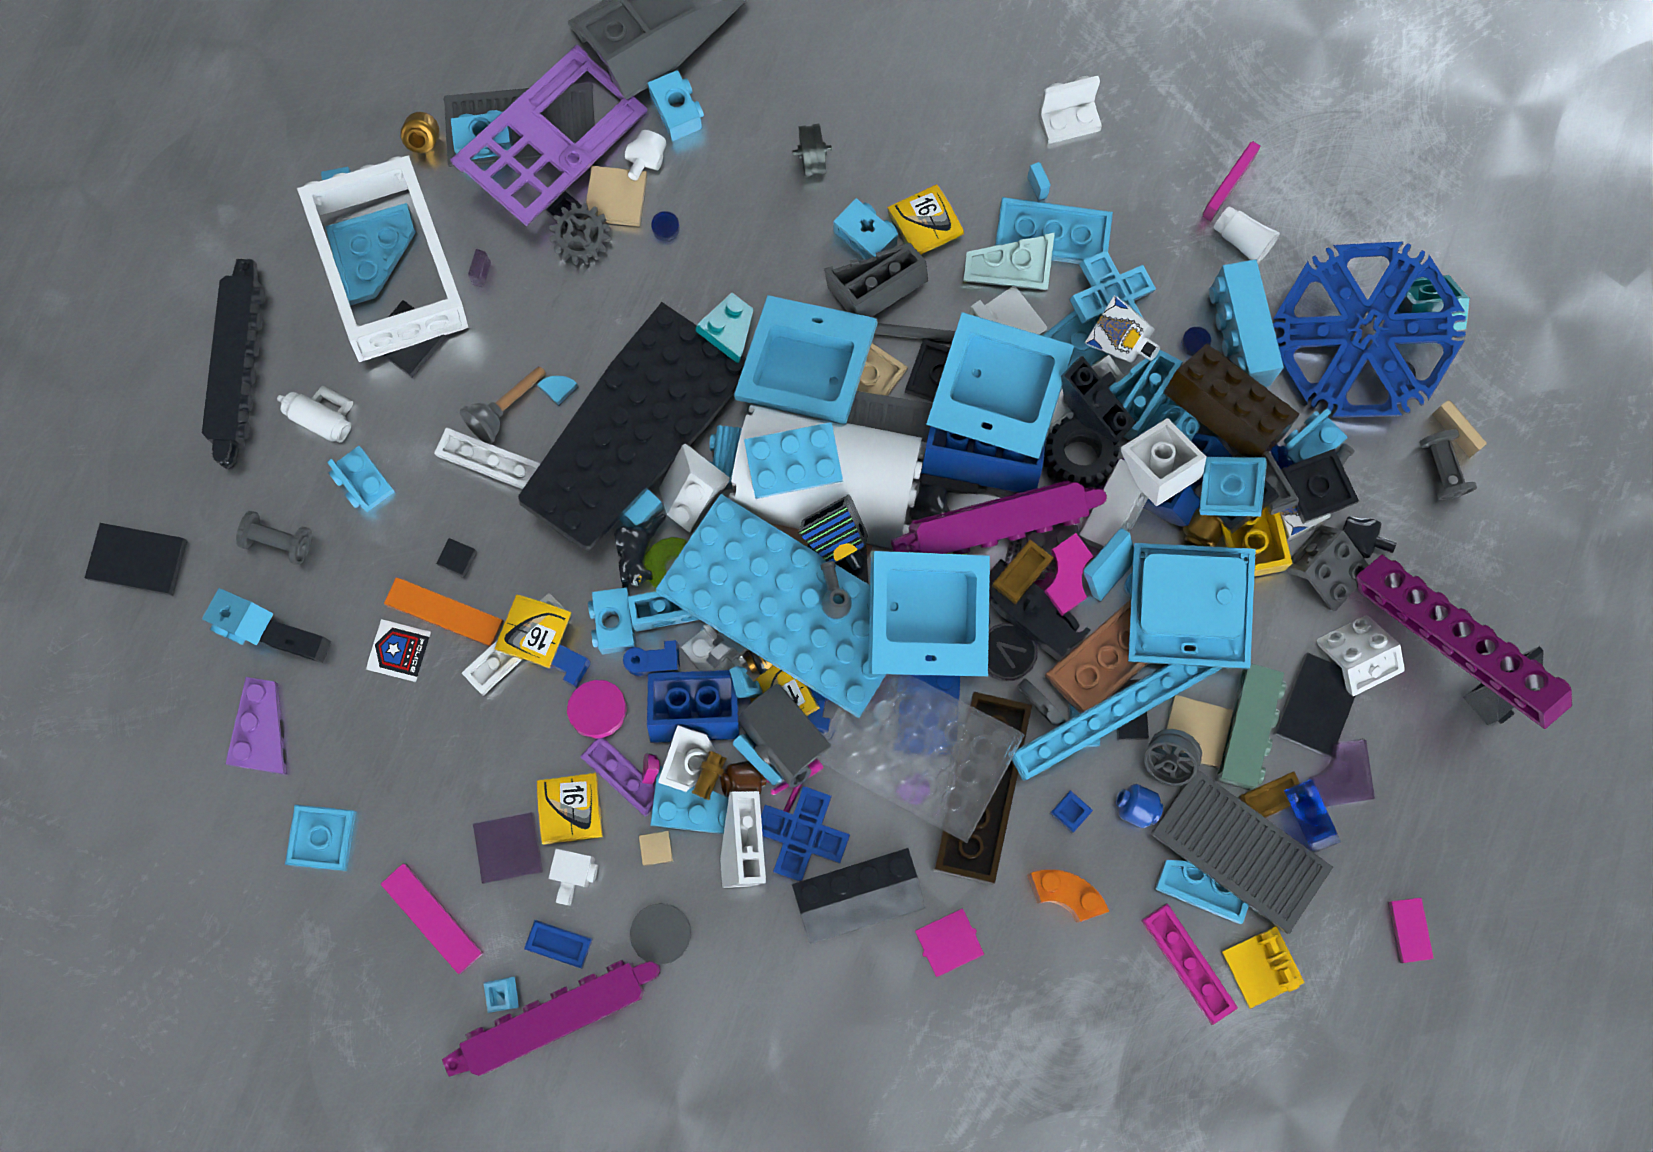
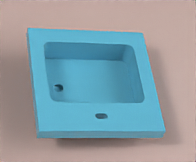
(806, 359)
(1000, 380)
(1192, 600)
(929, 608)

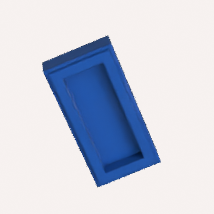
(558, 944)

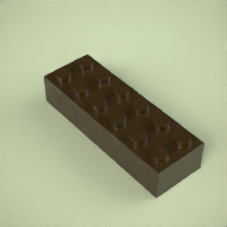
(981, 855)

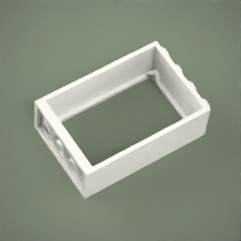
(407, 327)

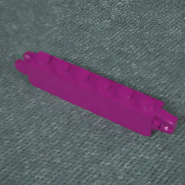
(1000, 518)
(551, 1020)

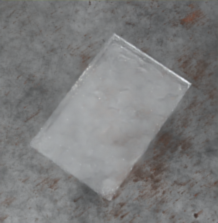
(923, 752)

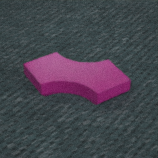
(1070, 560)

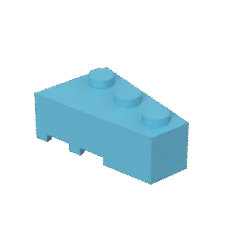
(1143, 389)

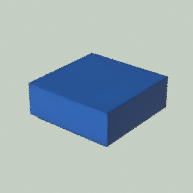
(1071, 811)

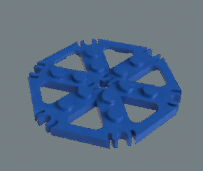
(1382, 353)

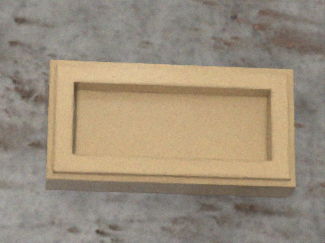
(1451, 418)

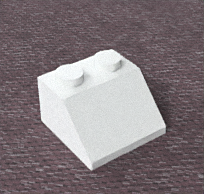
(1163, 461)
(691, 488)

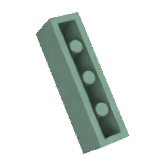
(1250, 727)

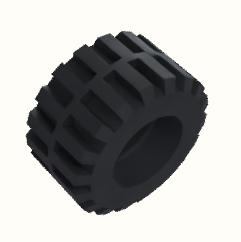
(1064, 469)

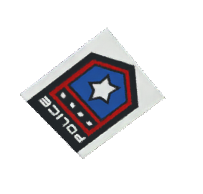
(398, 650)

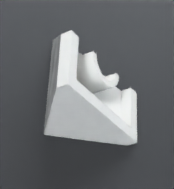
(684, 758)

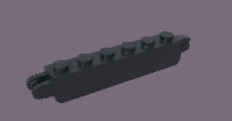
(232, 362)

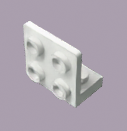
(1070, 109)
(1011, 310)
(1363, 653)

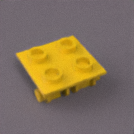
(1263, 967)

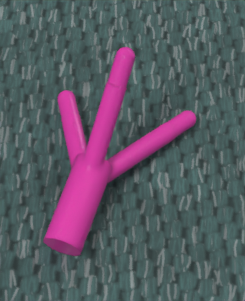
(815, 767)

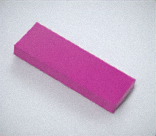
(1231, 181)

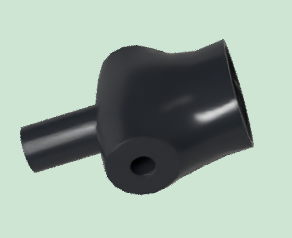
(929, 502)
(1365, 535)

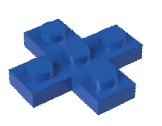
(803, 834)

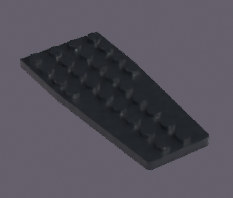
(631, 427)

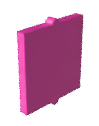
(949, 942)

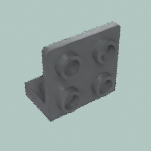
(1329, 564)

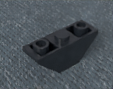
(1094, 402)

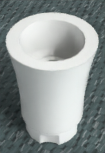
(1246, 234)

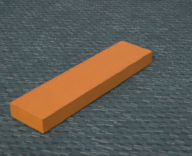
(444, 612)

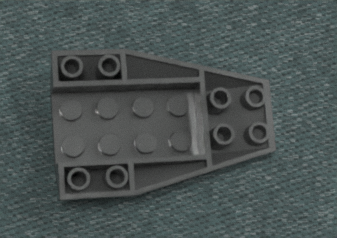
(648, 36)

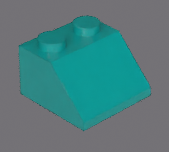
(1424, 298)

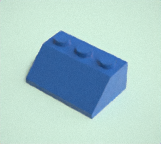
(1181, 506)
(692, 700)

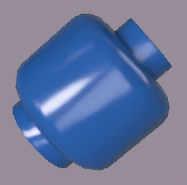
(1139, 806)

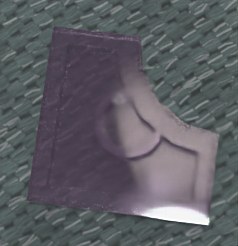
(1347, 775)

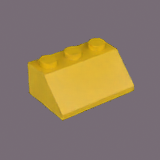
(1267, 538)

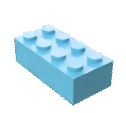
(1246, 321)

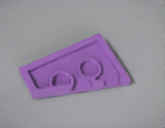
(257, 729)

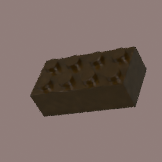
(1230, 402)

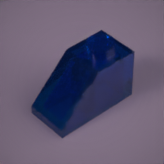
(1312, 816)

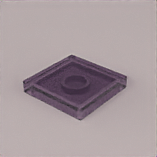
(507, 848)

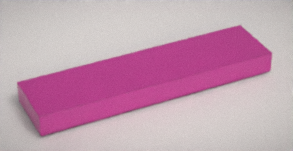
(431, 918)
(1189, 964)

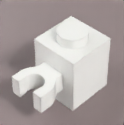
(571, 870)

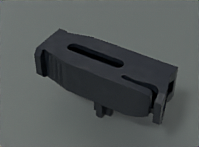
(1037, 617)

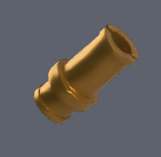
(711, 770)

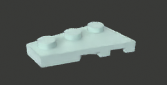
(1012, 264)

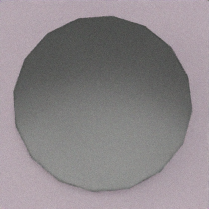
(1041, 703)
(660, 933)

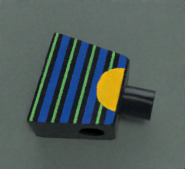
(836, 533)

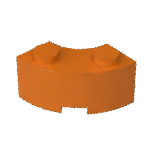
(1068, 891)

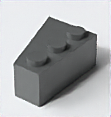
(879, 281)

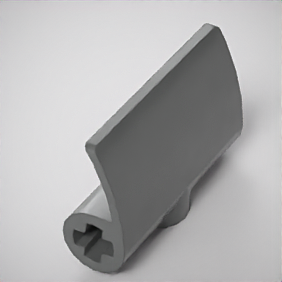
(783, 734)

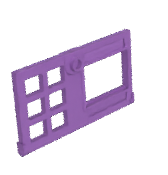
(544, 137)

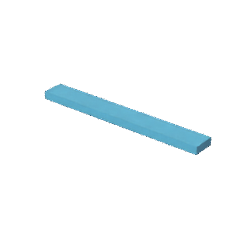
(1106, 717)

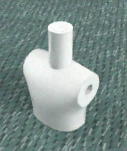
(645, 152)

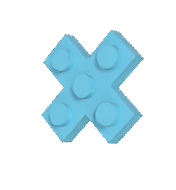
(1106, 283)

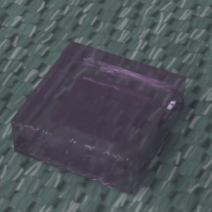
(479, 268)

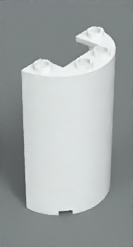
(874, 468)

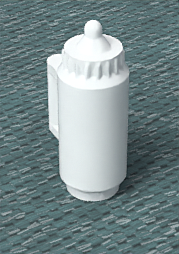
(317, 417)

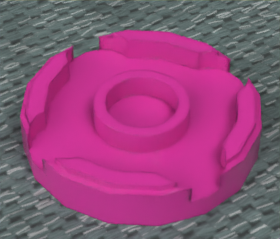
(596, 709)

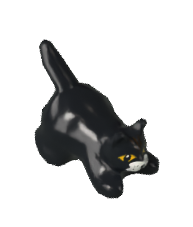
(632, 547)

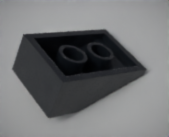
(1489, 704)

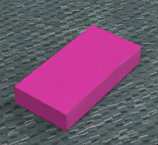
(1411, 930)

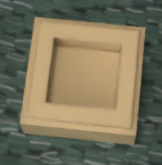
(656, 848)

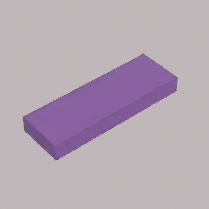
(620, 774)

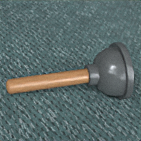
(484, 418)

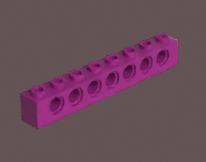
(1467, 652)

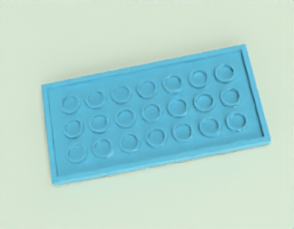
(769, 598)

